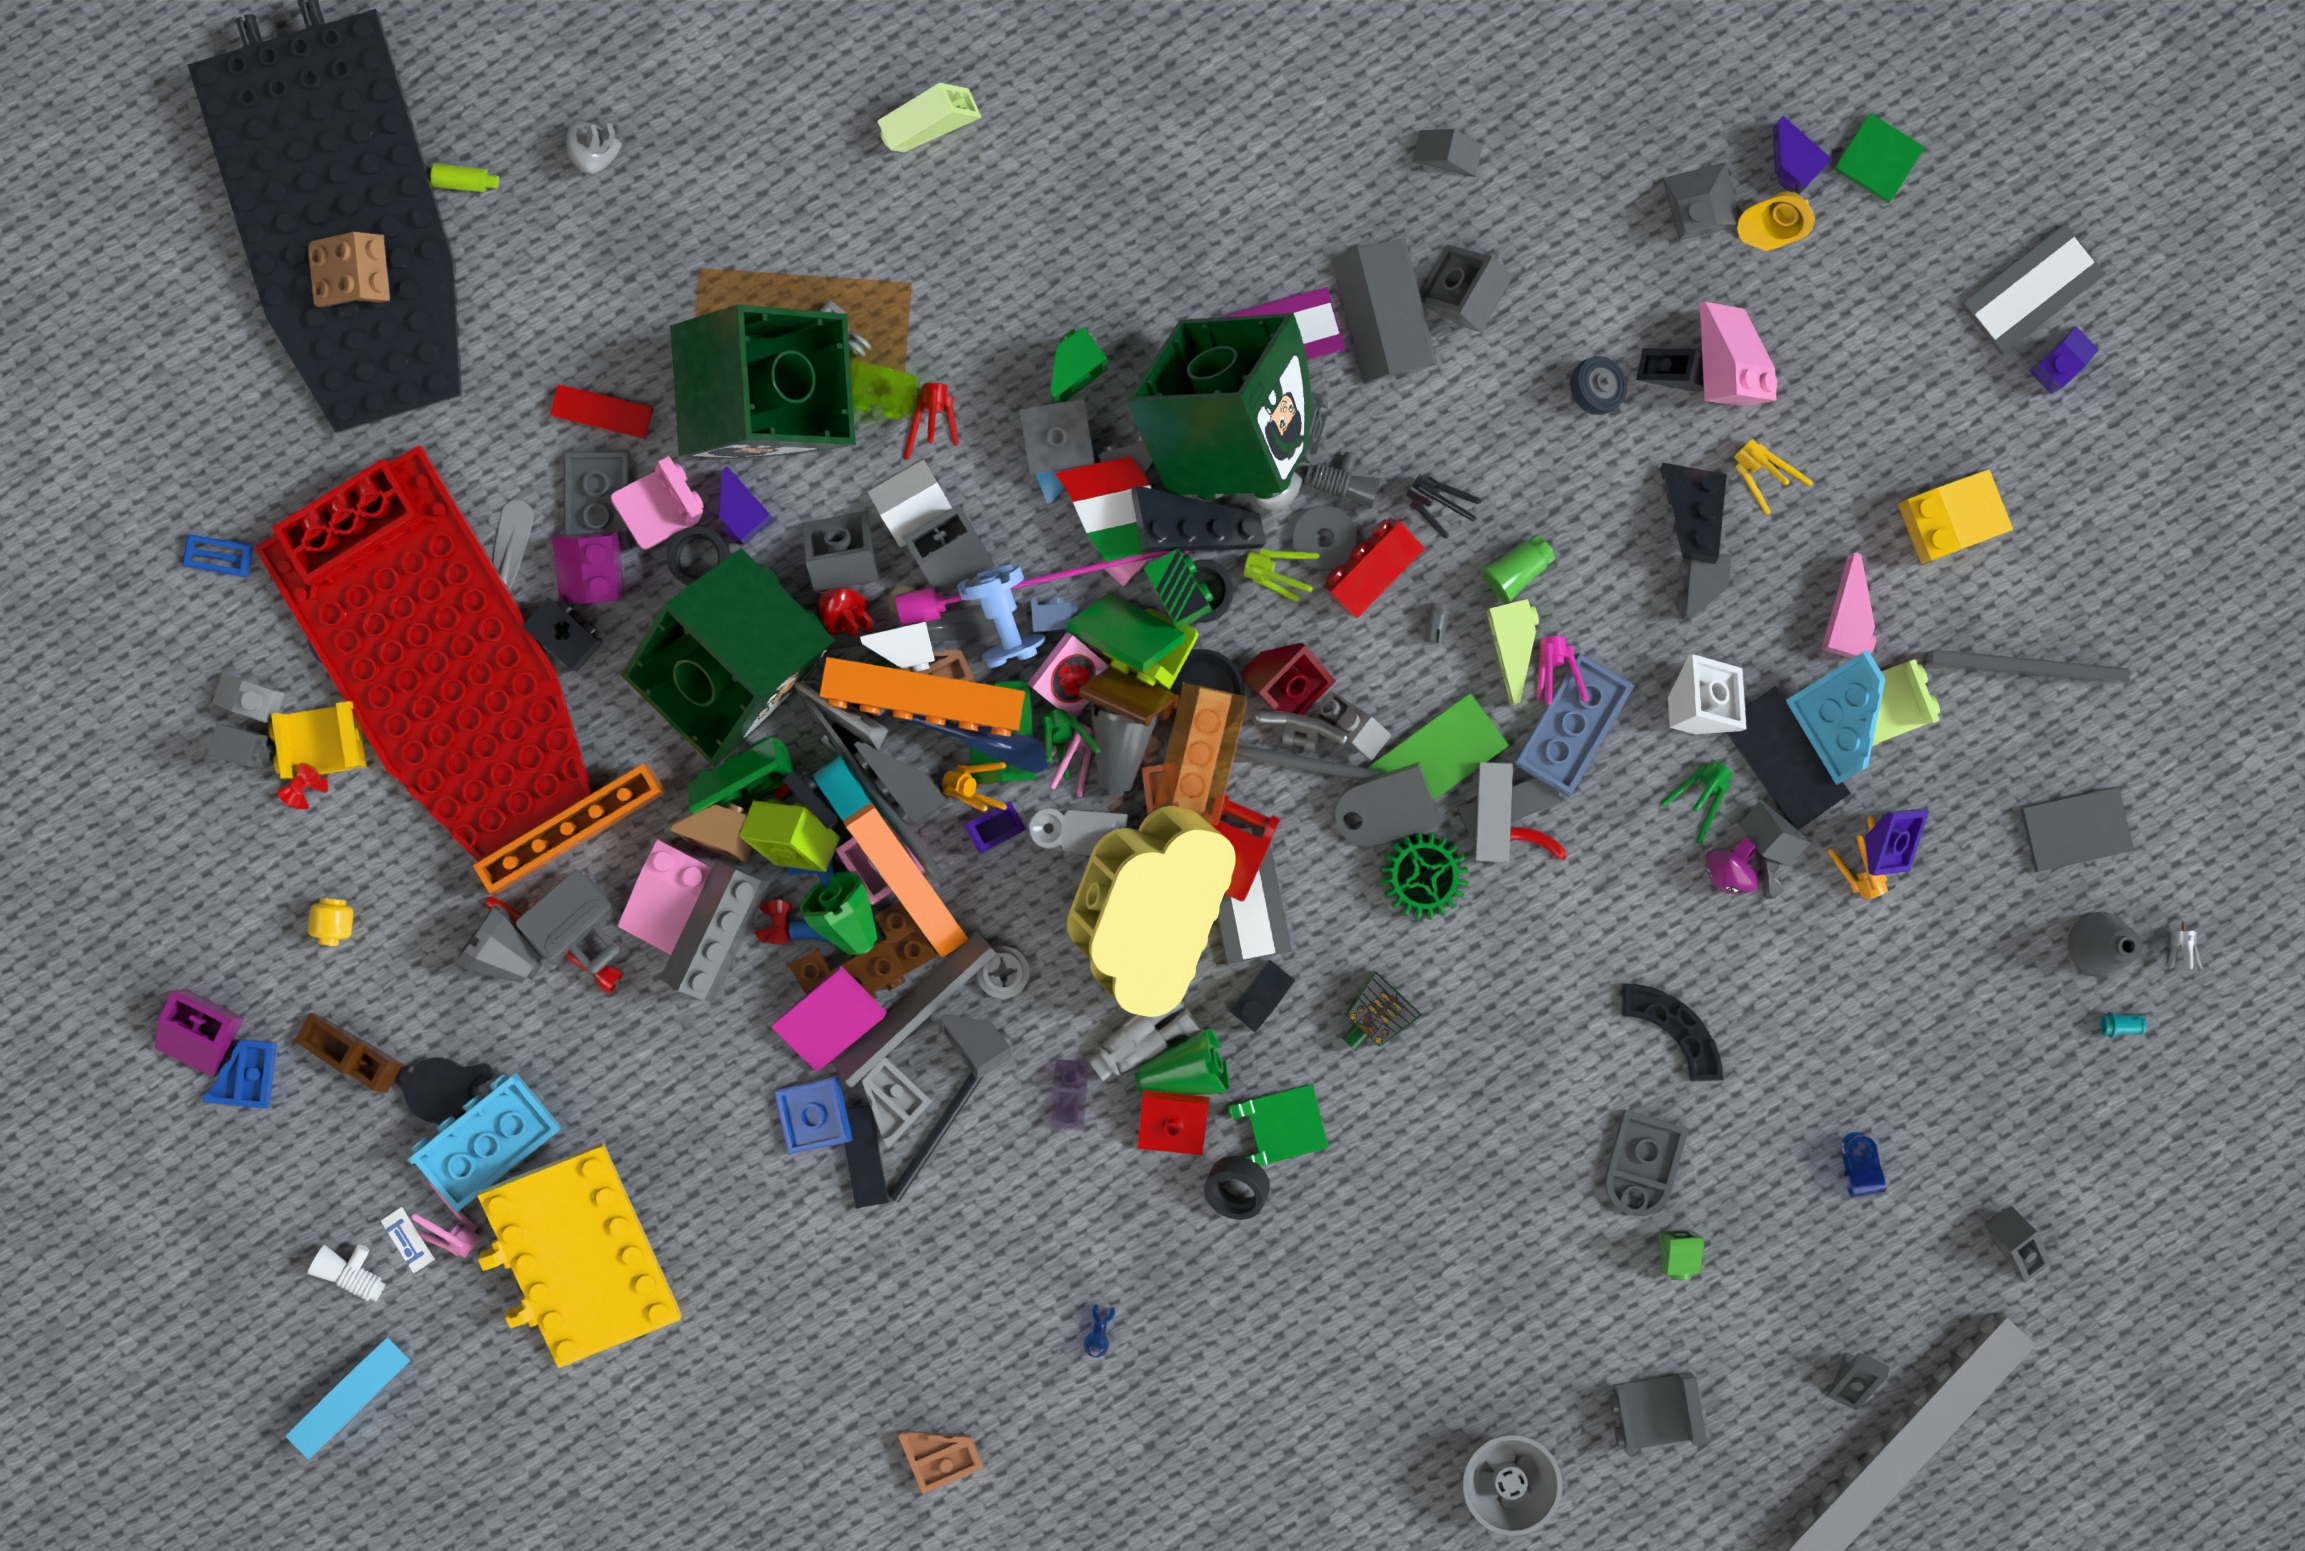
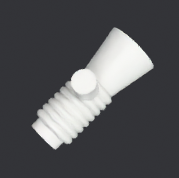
(347, 1275)

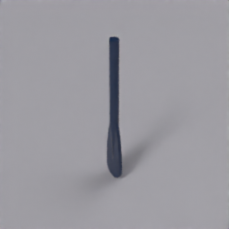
(1014, 750)

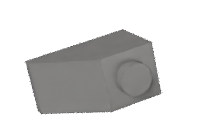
(247, 698)

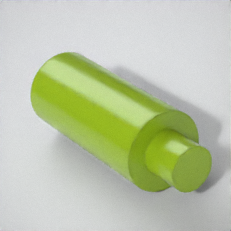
(462, 178)

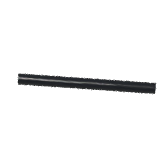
(934, 1137)

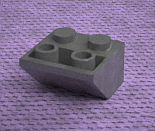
(948, 550)

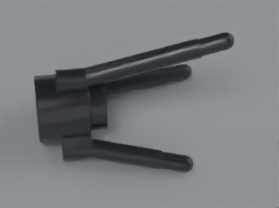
(1427, 491)

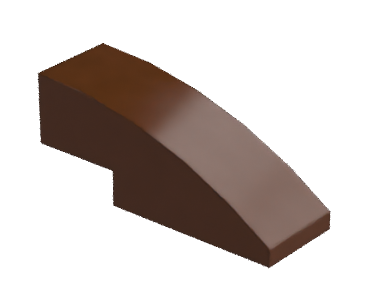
(348, 1053)

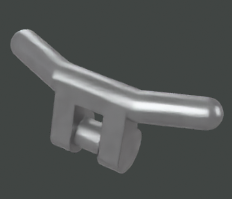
(1303, 724)

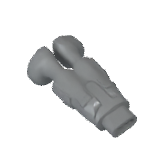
(1141, 1041)

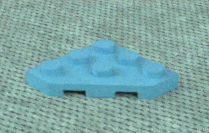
(1842, 715)

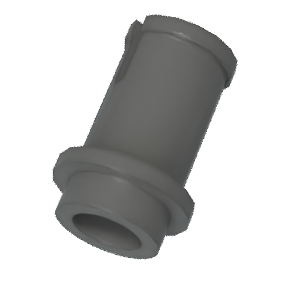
(1436, 622)

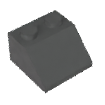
(1465, 287)
(840, 551)

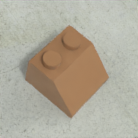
(716, 831)

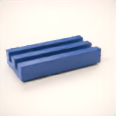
(245, 560)

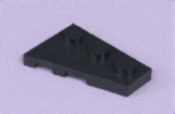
(1698, 509)
(812, 796)

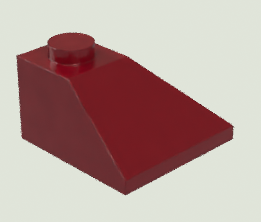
(1287, 678)

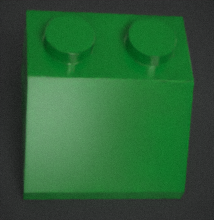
(1076, 364)

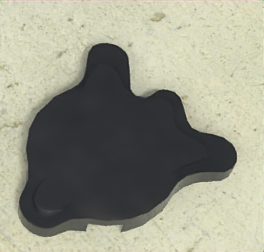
(440, 1087)

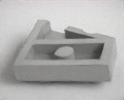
(893, 1100)

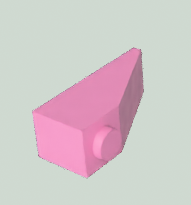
(1851, 618)

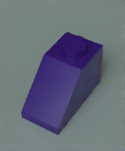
(1795, 156)
(2064, 361)
(740, 509)

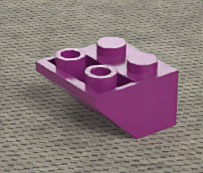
(196, 1031)

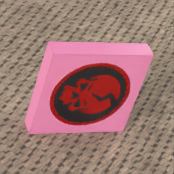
(1065, 673)

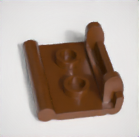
(1129, 696)

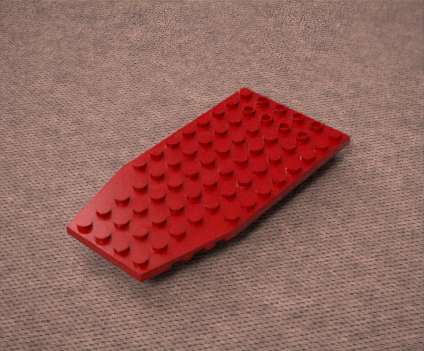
(431, 652)

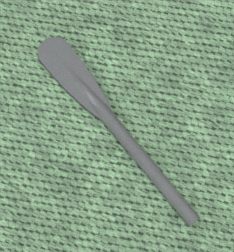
(512, 539)

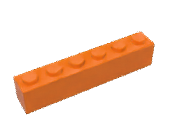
(922, 695)
(570, 829)

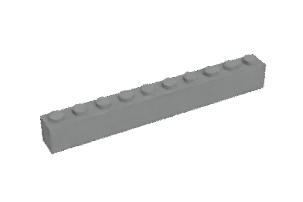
(1911, 1439)

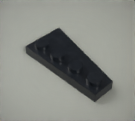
(1192, 524)

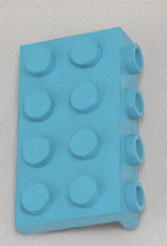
(484, 1141)

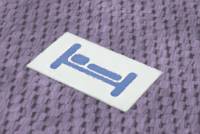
(407, 1240)

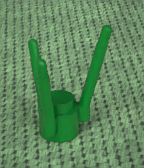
(1059, 728)
(1714, 779)

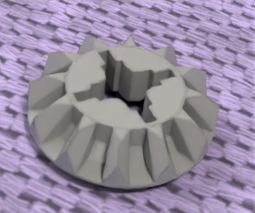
(1015, 983)

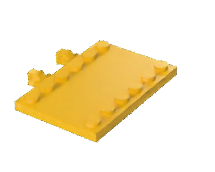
(577, 1256)

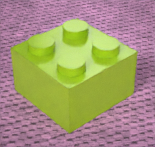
(789, 835)

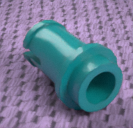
(2122, 1024)

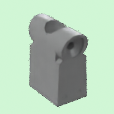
(1071, 829)

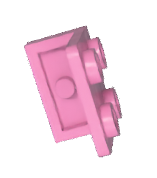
(658, 505)

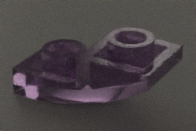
(1069, 1095)

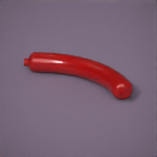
(1539, 838)

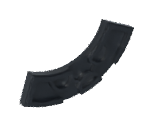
(1680, 1023)

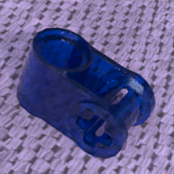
(1864, 1169)

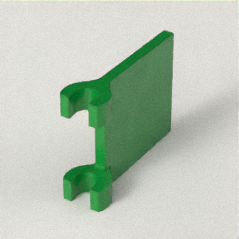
(1283, 1124)

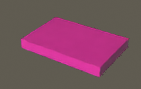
(829, 1019)

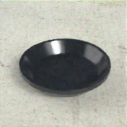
(1207, 670)

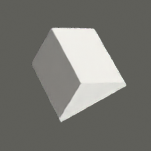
(909, 500)

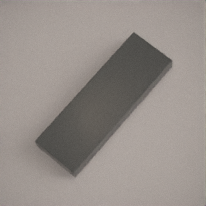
(1526, 799)

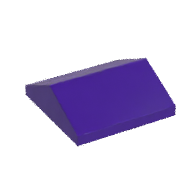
(1894, 841)

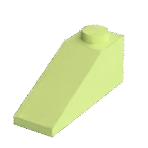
(1513, 638)

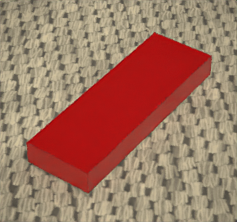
(601, 412)

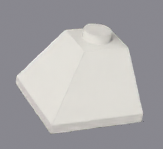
(903, 646)
(1707, 697)

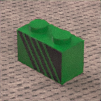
(1178, 589)

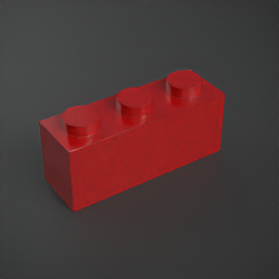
(1372, 567)

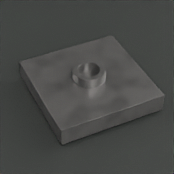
(1056, 436)

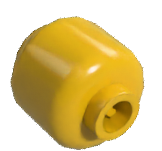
(330, 921)

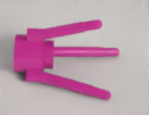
(1552, 654)

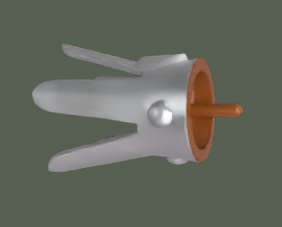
(2187, 940)

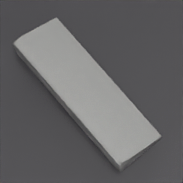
(850, 718)

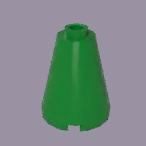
(1187, 1068)

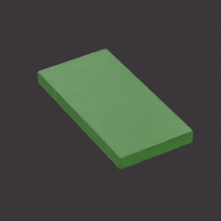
(1448, 746)

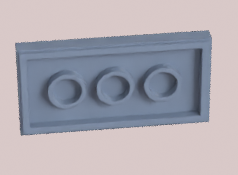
(1573, 729)

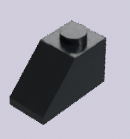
(1672, 368)
(1262, 996)

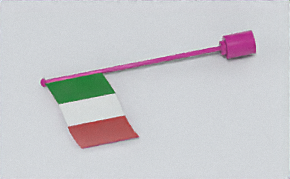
(1108, 516)

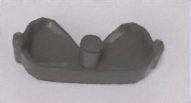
(1772, 886)

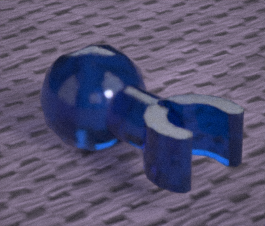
(1097, 1336)

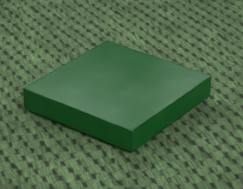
(1879, 158)

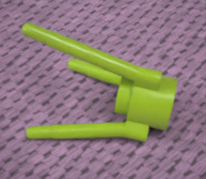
(1261, 570)

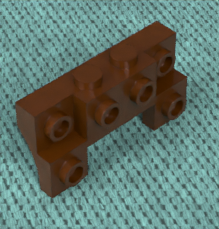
(881, 966)

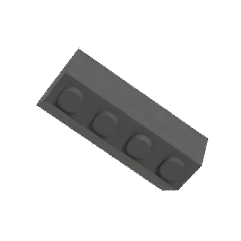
(714, 931)

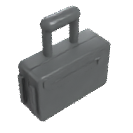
(566, 917)

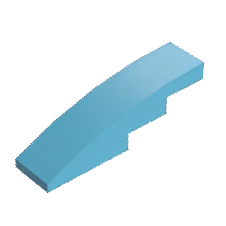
(347, 1398)

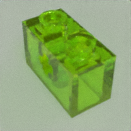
(901, 387)

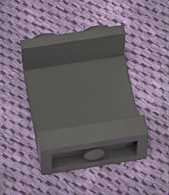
(1658, 1412)

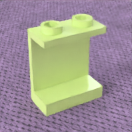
(1904, 702)

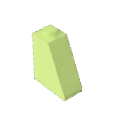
(928, 117)

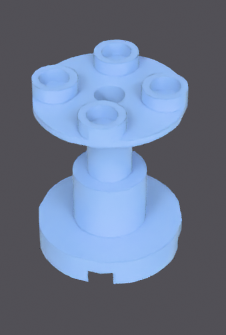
(998, 603)

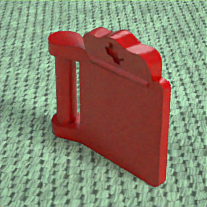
(1247, 847)

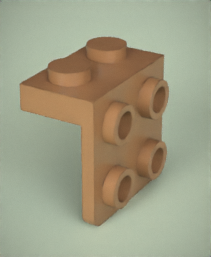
(348, 269)

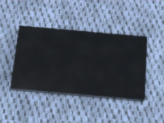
(1786, 760)

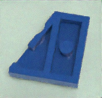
(246, 1077)

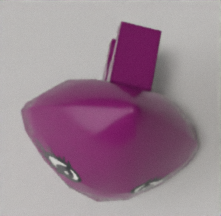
(1730, 870)

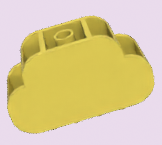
(1151, 907)

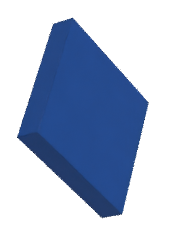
(813, 1115)

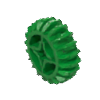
(1449, 863)

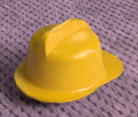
(1776, 221)

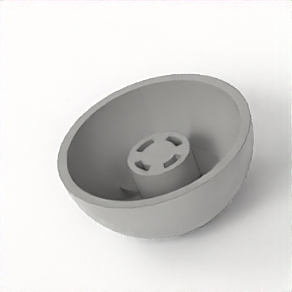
(1529, 1492)

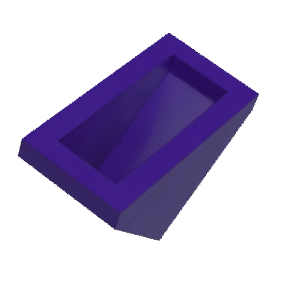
(994, 828)

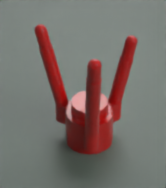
(933, 400)

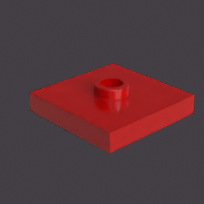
(1173, 1122)

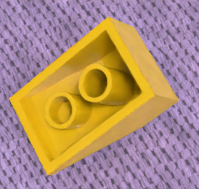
(1955, 516)

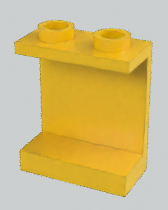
(320, 737)

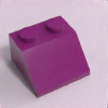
(588, 567)

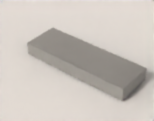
(1493, 812)

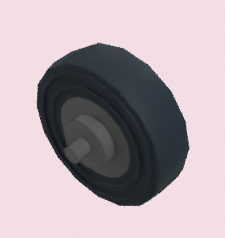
(1598, 385)

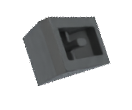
(1448, 151)
(1773, 834)

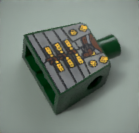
(1378, 1013)

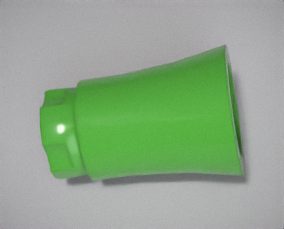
(1517, 568)

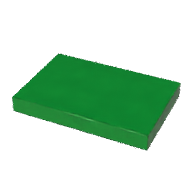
(1126, 632)

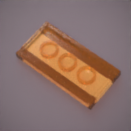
(1201, 751)

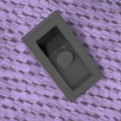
(1857, 1380)

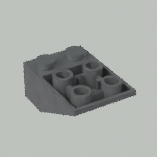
(913, 790)

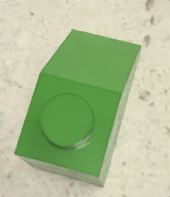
(1681, 1253)

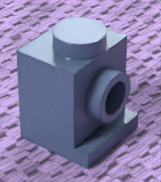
(1052, 616)

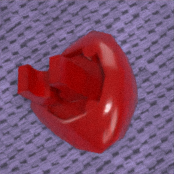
(843, 610)

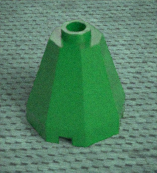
(841, 913)

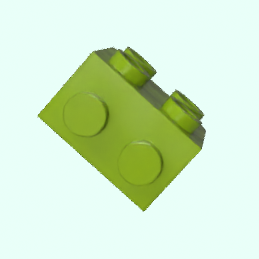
(1166, 669)

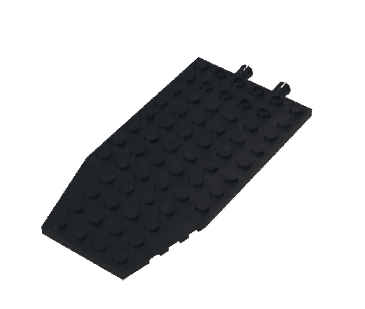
(324, 148)

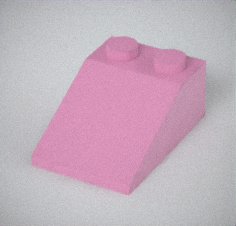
(1734, 358)
(664, 895)

